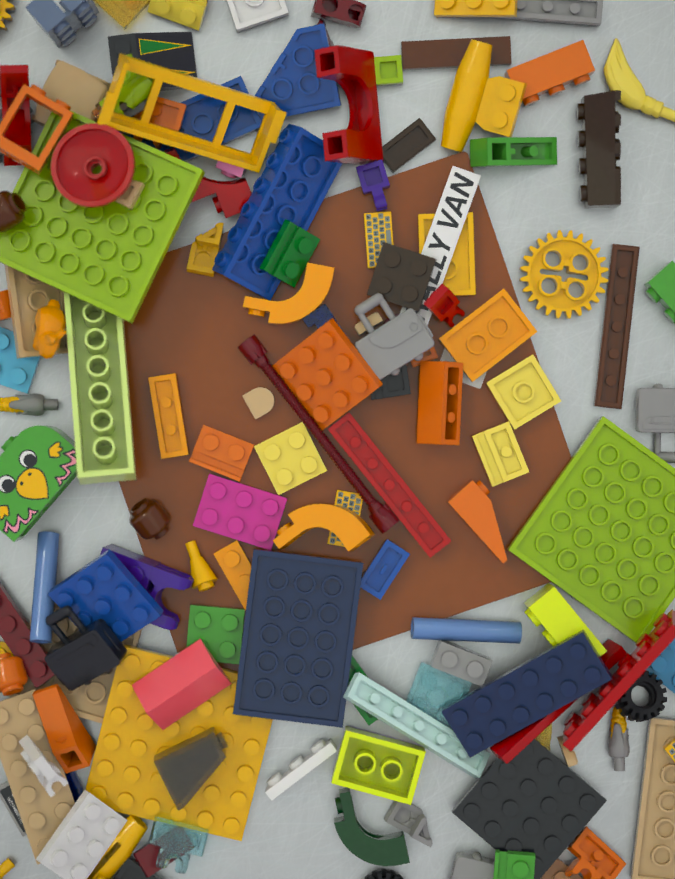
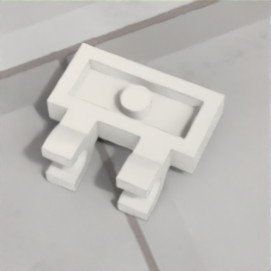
(41, 766)

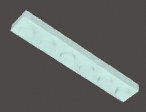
(413, 724)

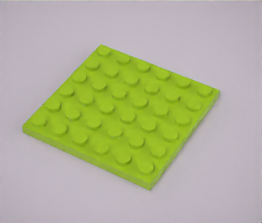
(103, 251)
(608, 531)

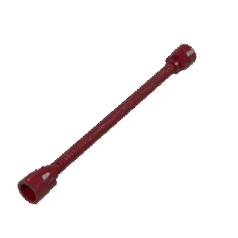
(255, 353)

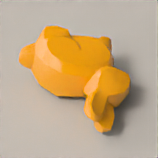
(49, 329)

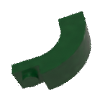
(369, 847)

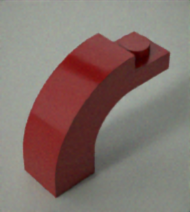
(19, 132)

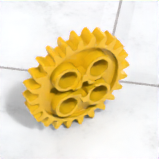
(560, 299)

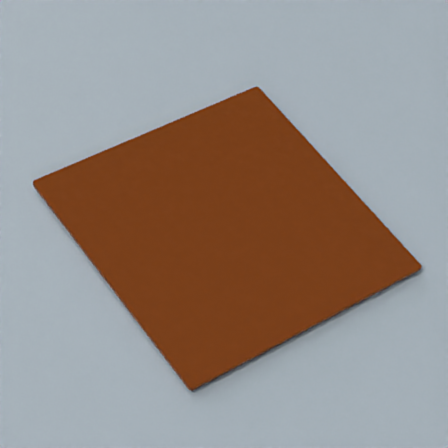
(194, 330)

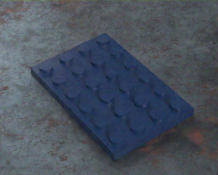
(298, 638)

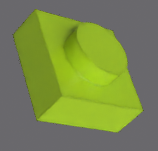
(388, 70)

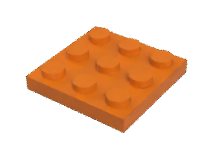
(327, 374)

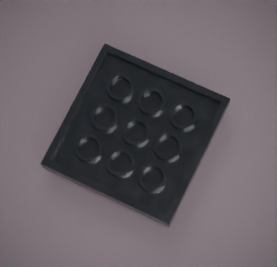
(530, 805)

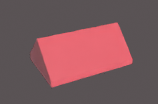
(180, 684)

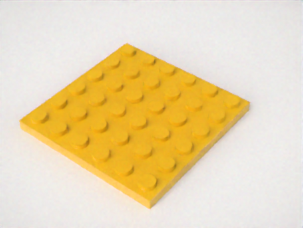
(124, 764)

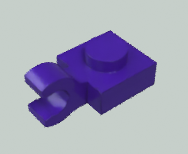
(374, 180)

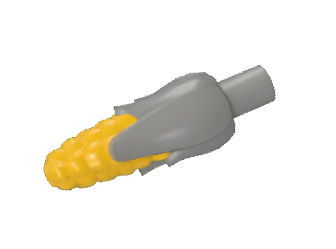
(28, 404)
(618, 740)

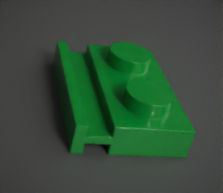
(289, 253)

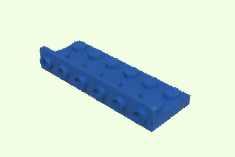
(288, 189)

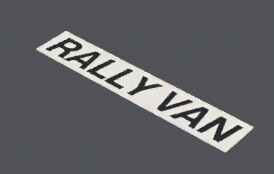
(447, 227)

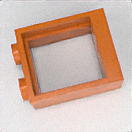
(21, 155)

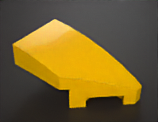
(204, 251)

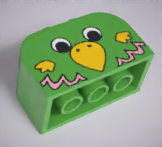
(32, 476)

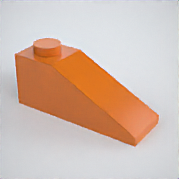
(478, 512)

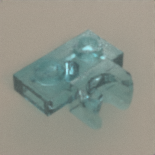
(177, 842)

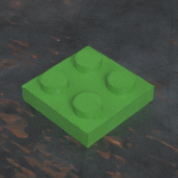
(219, 630)

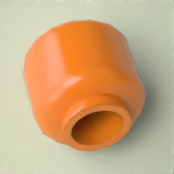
(12, 674)

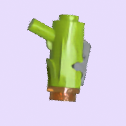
(132, 95)

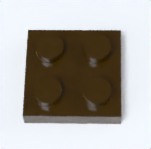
(402, 276)

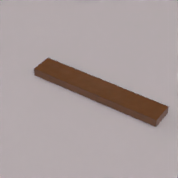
(616, 326)

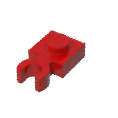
(443, 305)

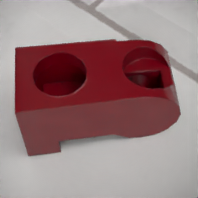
(341, 11)

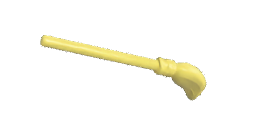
(633, 95)

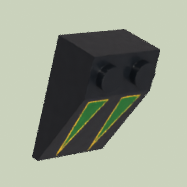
(164, 49)

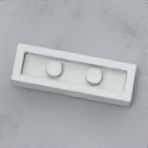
(299, 768)

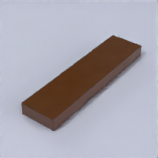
(449, 52)

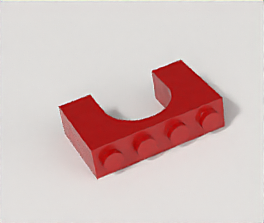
(356, 75)

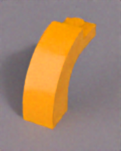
(305, 301)
(341, 521)

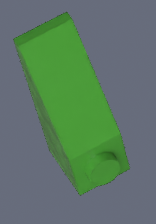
(513, 151)

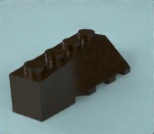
(600, 150)

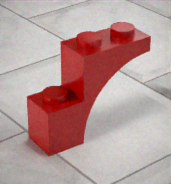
(230, 194)

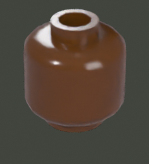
(11, 210)
(149, 519)

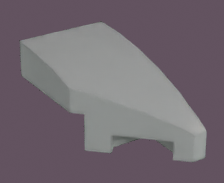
(410, 820)

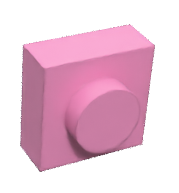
(230, 170)

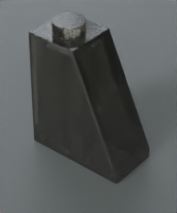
(190, 764)

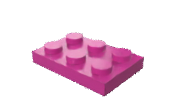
(240, 511)

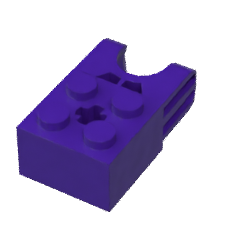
(154, 579)

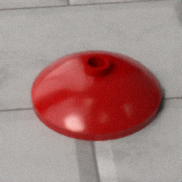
(84, 150)

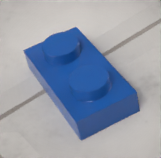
(383, 569)

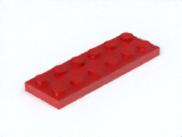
(629, 670)

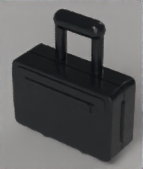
(84, 653)

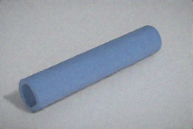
(43, 582)
(466, 630)

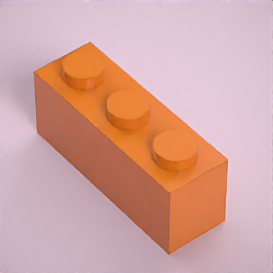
(553, 71)
(439, 402)

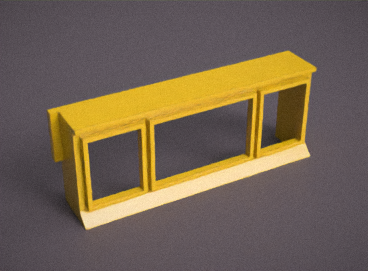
(253, 161)

